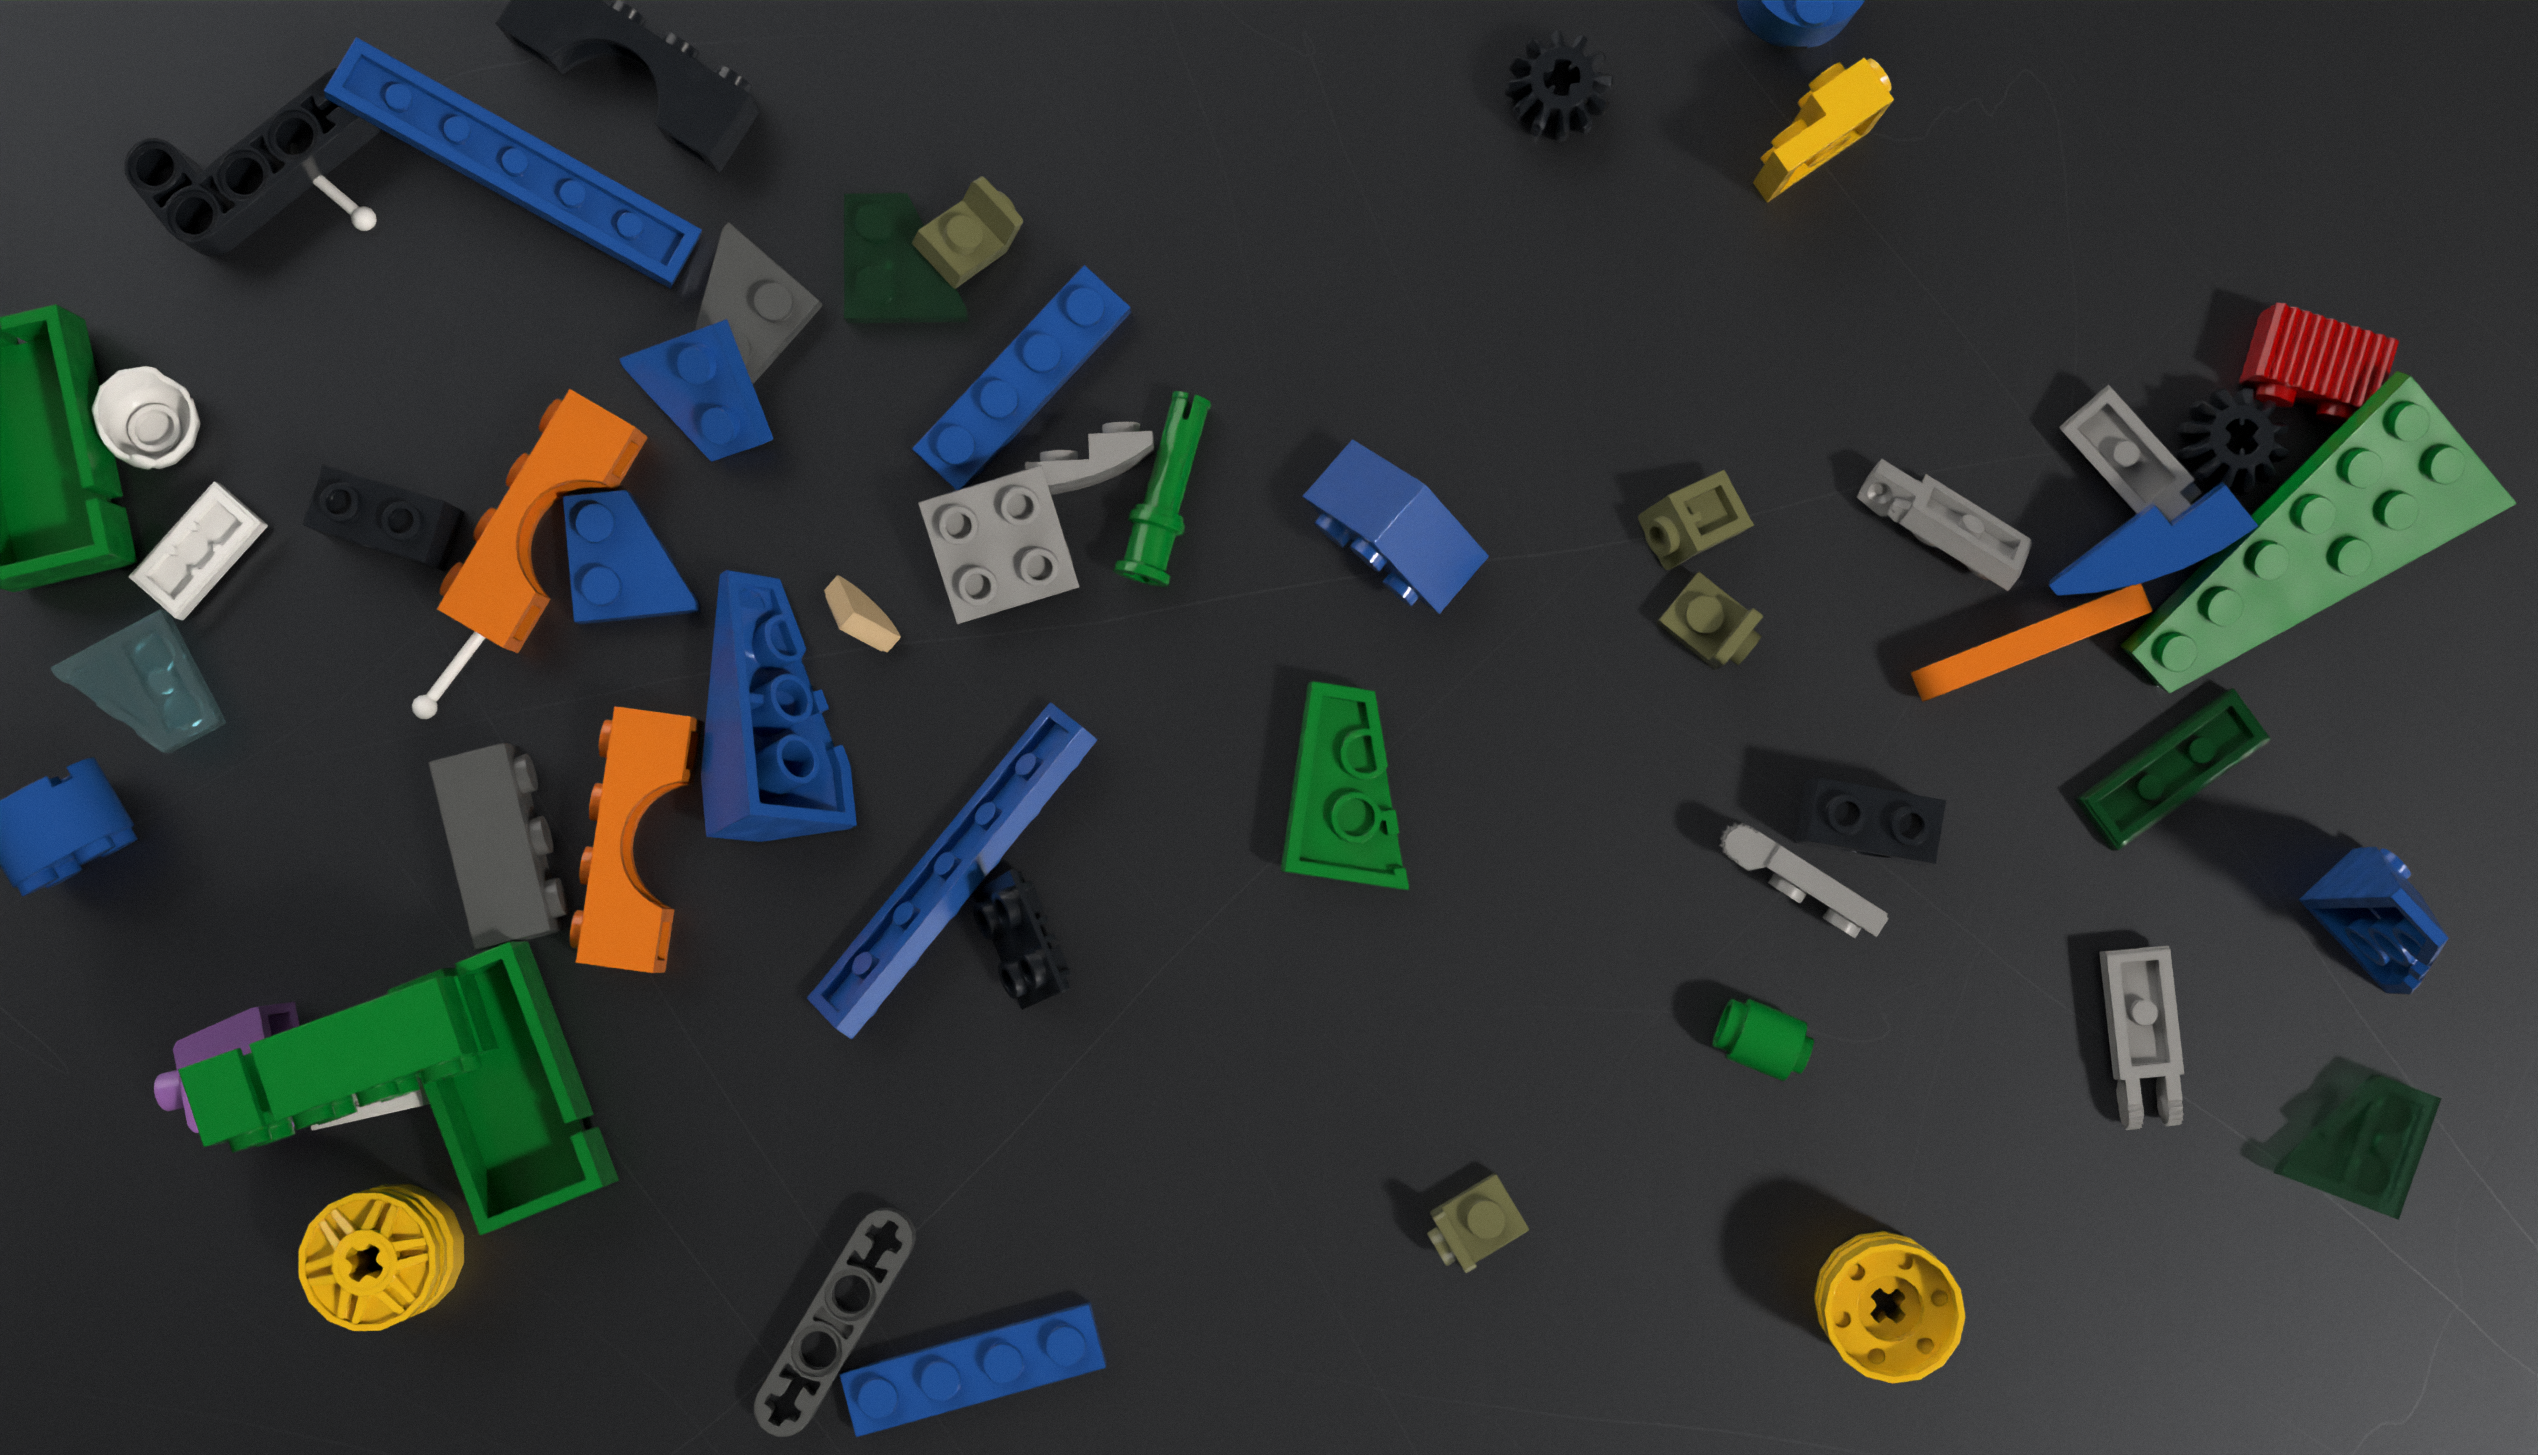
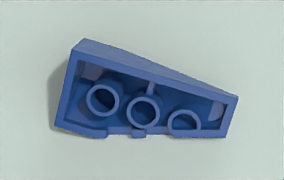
(766, 743)
(2378, 918)

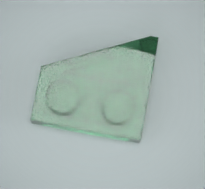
(883, 269)
(2366, 1146)

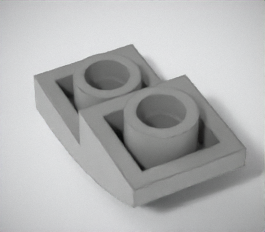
(1110, 454)

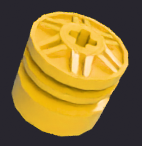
(418, 1254)
(1914, 1336)

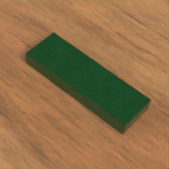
(2172, 769)

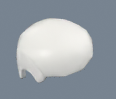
(145, 418)

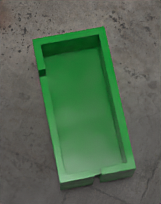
(52, 461)
(326, 1064)
(520, 1116)

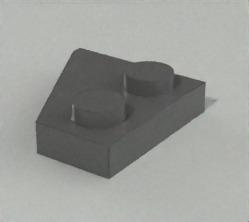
(757, 299)

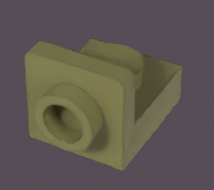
(970, 233)
(1694, 520)
(1711, 623)
(1476, 1223)

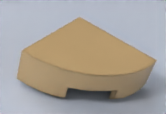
(860, 615)

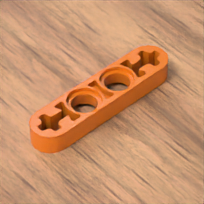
(2031, 642)

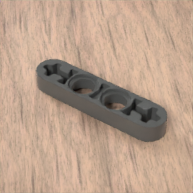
(840, 1324)

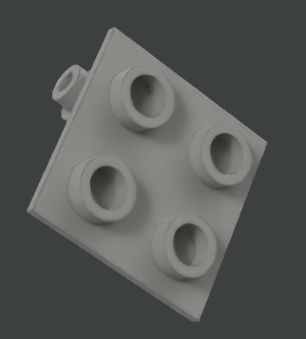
(999, 544)

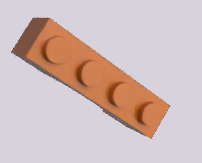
(497, 583)
(621, 918)

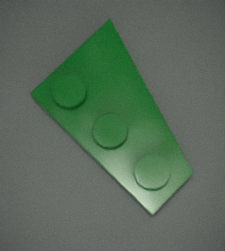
(1341, 795)

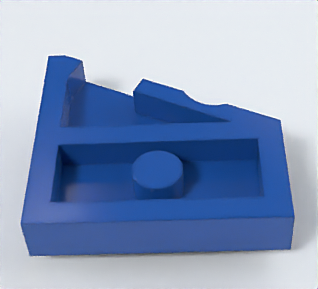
(703, 389)
(619, 562)

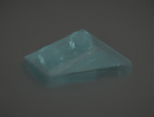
(146, 682)

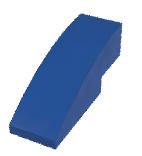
(2154, 547)

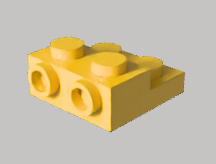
(1831, 118)

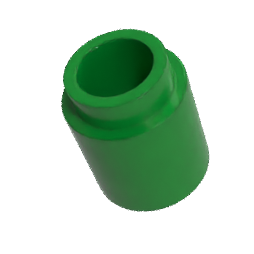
(1763, 1039)

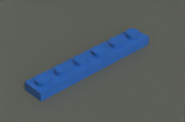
(512, 162)
(951, 870)

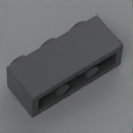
(499, 845)

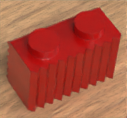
(2316, 362)

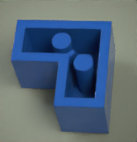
(1395, 527)

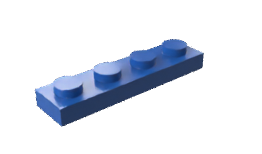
(1022, 379)
(973, 1369)

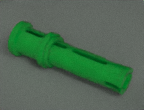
(1158, 518)

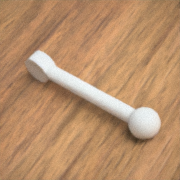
(362, 217)
(426, 705)

